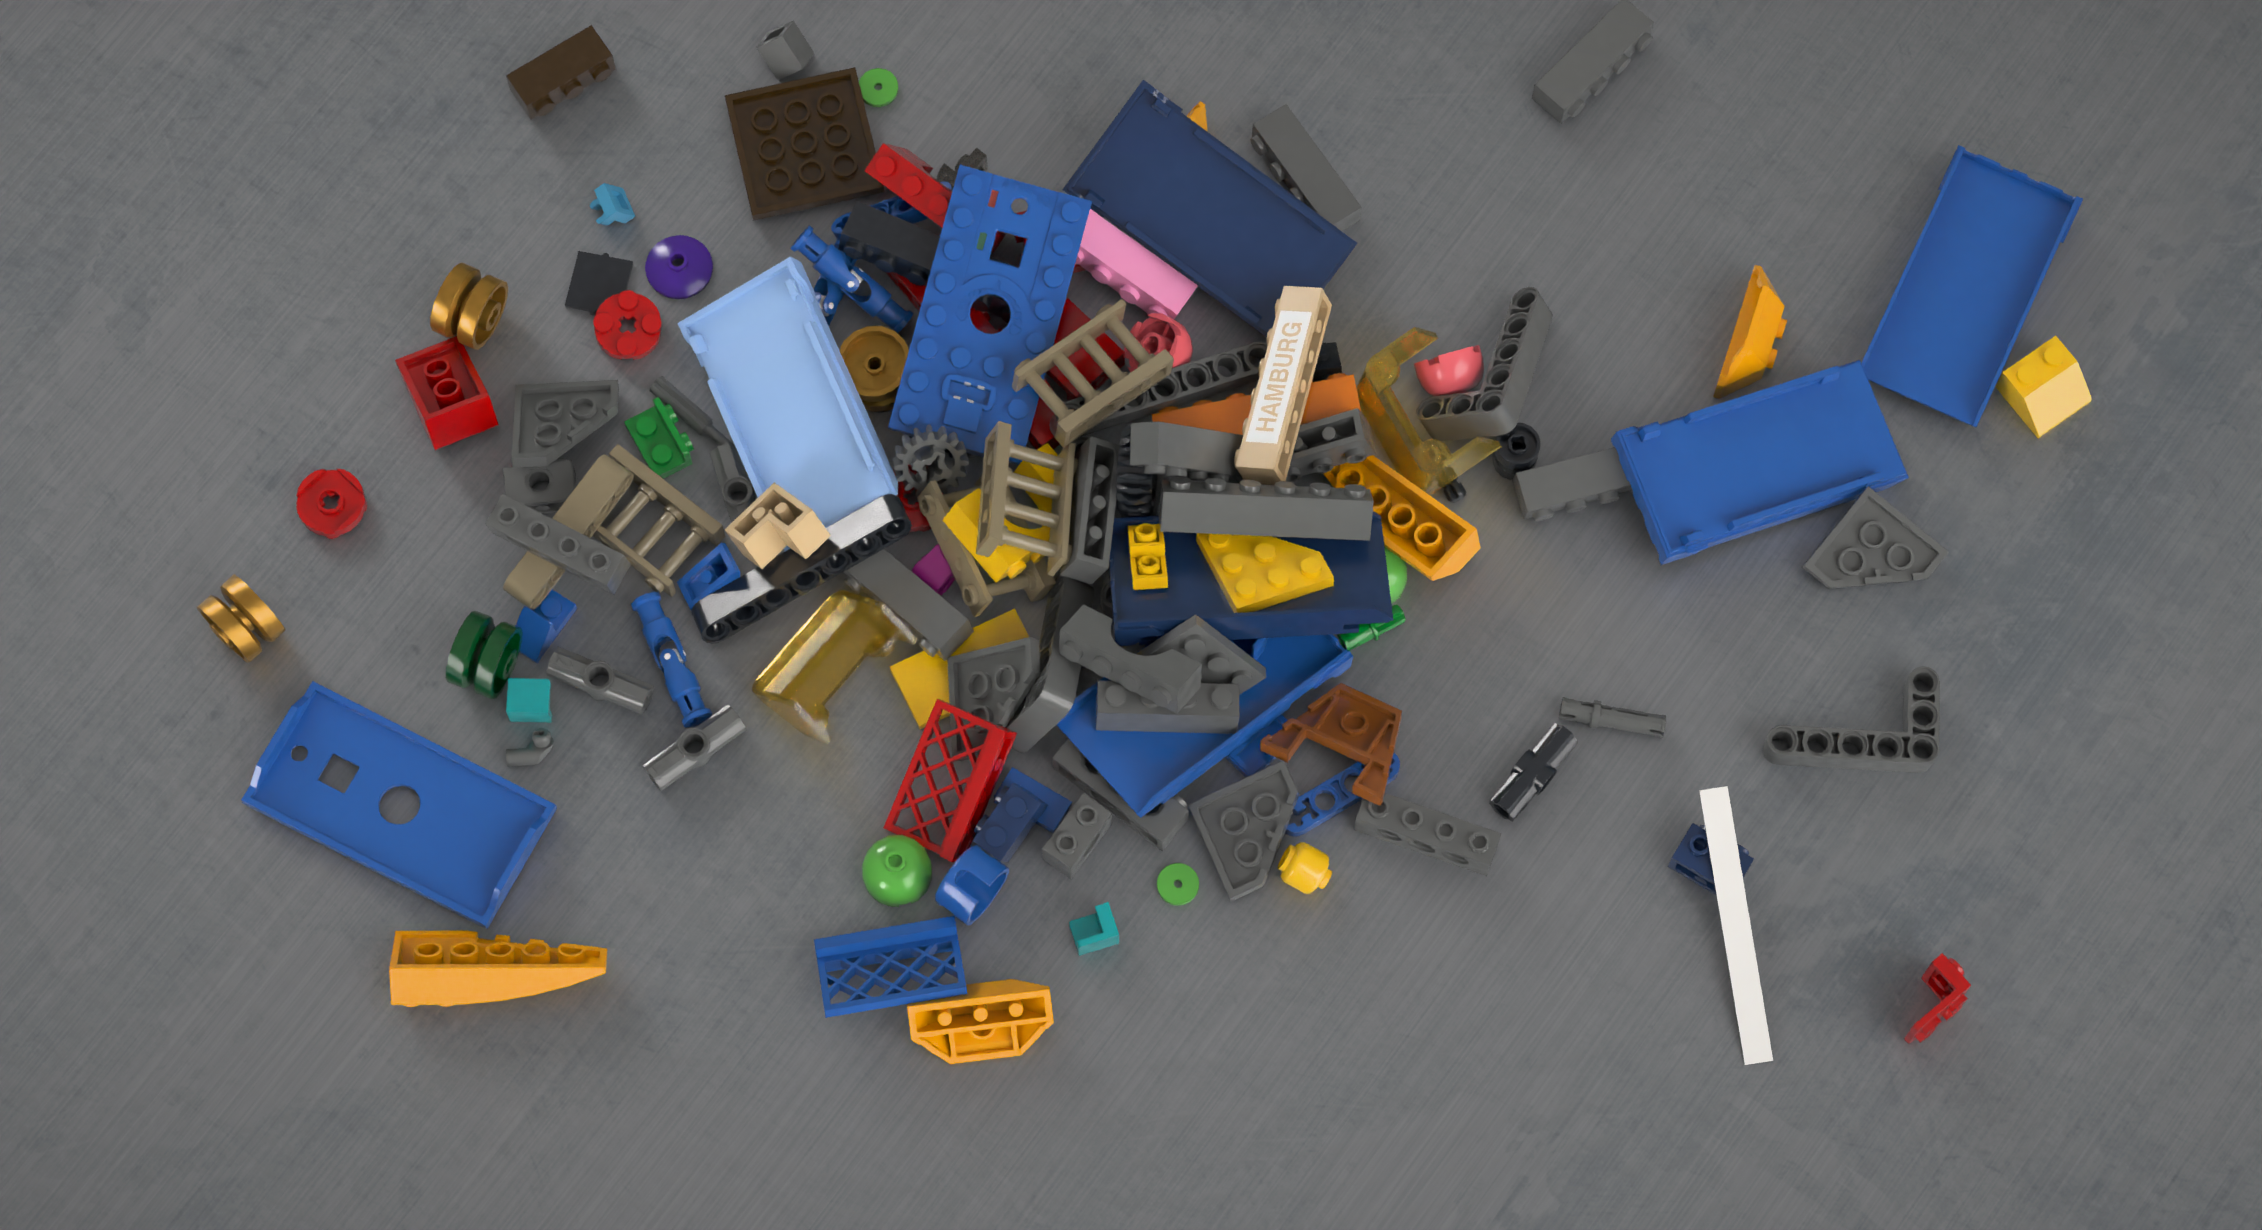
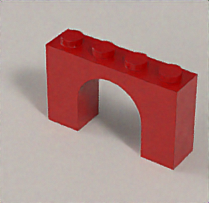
(911, 180)

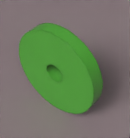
(880, 77)
(1181, 873)

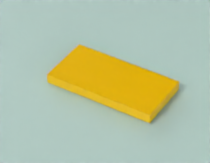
(925, 678)

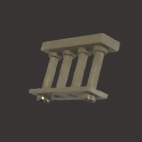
(1097, 404)
(995, 503)
(676, 508)
(965, 567)

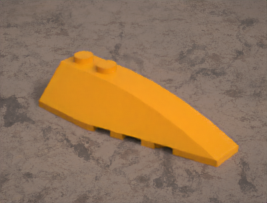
(1412, 521)
(466, 969)

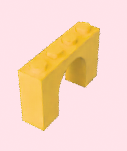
(1005, 559)

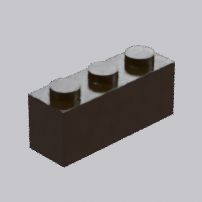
(561, 73)

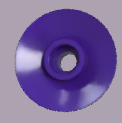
(682, 280)

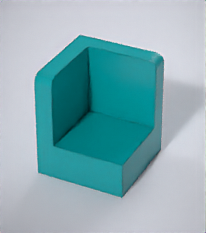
(528, 700)
(1095, 930)

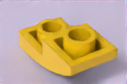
(1147, 557)

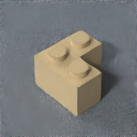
(776, 522)

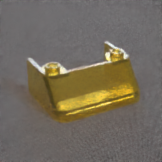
(1422, 463)
(825, 656)

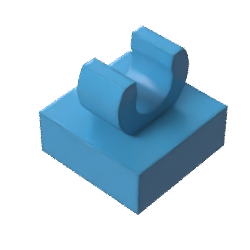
(613, 203)

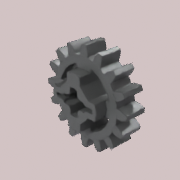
(928, 458)

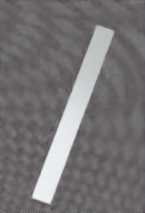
(1736, 925)

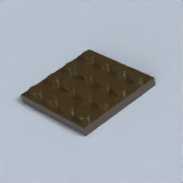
(803, 143)

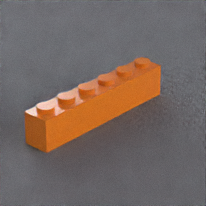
(1324, 400)

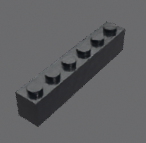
(901, 249)

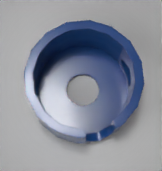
(971, 884)

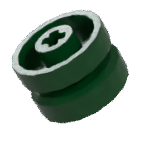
(483, 654)

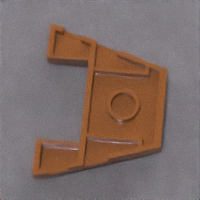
(1351, 726)

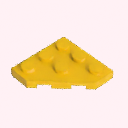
(1263, 569)

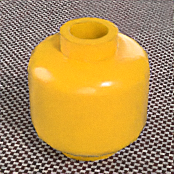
(1304, 867)

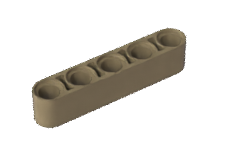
(582, 512)

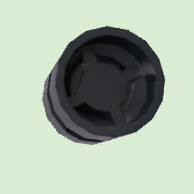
(1516, 456)

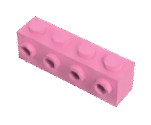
(1132, 269)

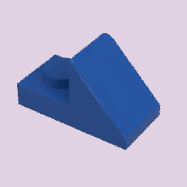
(709, 575)
(544, 624)

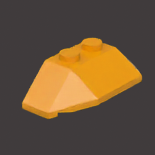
(1753, 336)
(985, 1024)

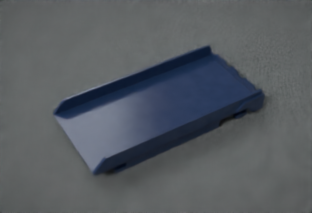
(1206, 209)
(1356, 598)

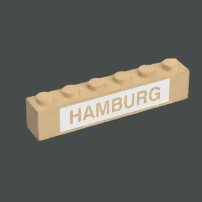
(1283, 385)

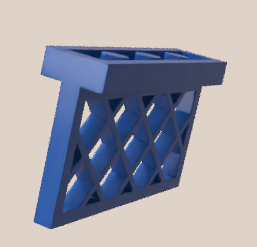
(887, 947)

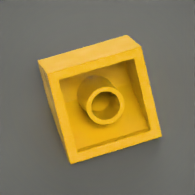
(2045, 387)

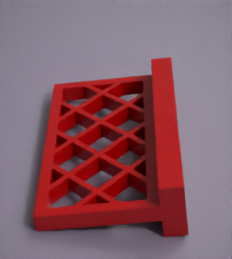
(978, 786)

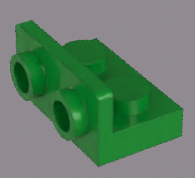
(659, 440)

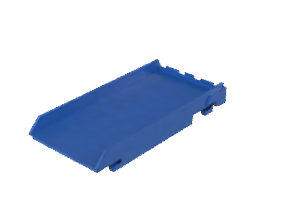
(1968, 286)
(1758, 460)
(1158, 765)

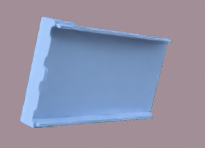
(789, 394)

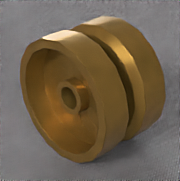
(469, 306)
(876, 364)
(235, 623)

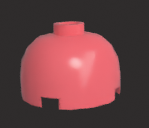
(1162, 333)
(1451, 372)

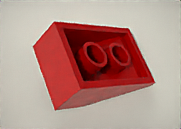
(447, 392)

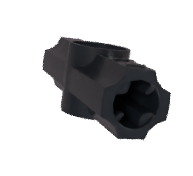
(1533, 772)

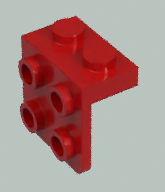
(1948, 983)

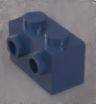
(1009, 822)
(1694, 860)

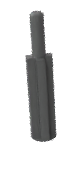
(686, 410)

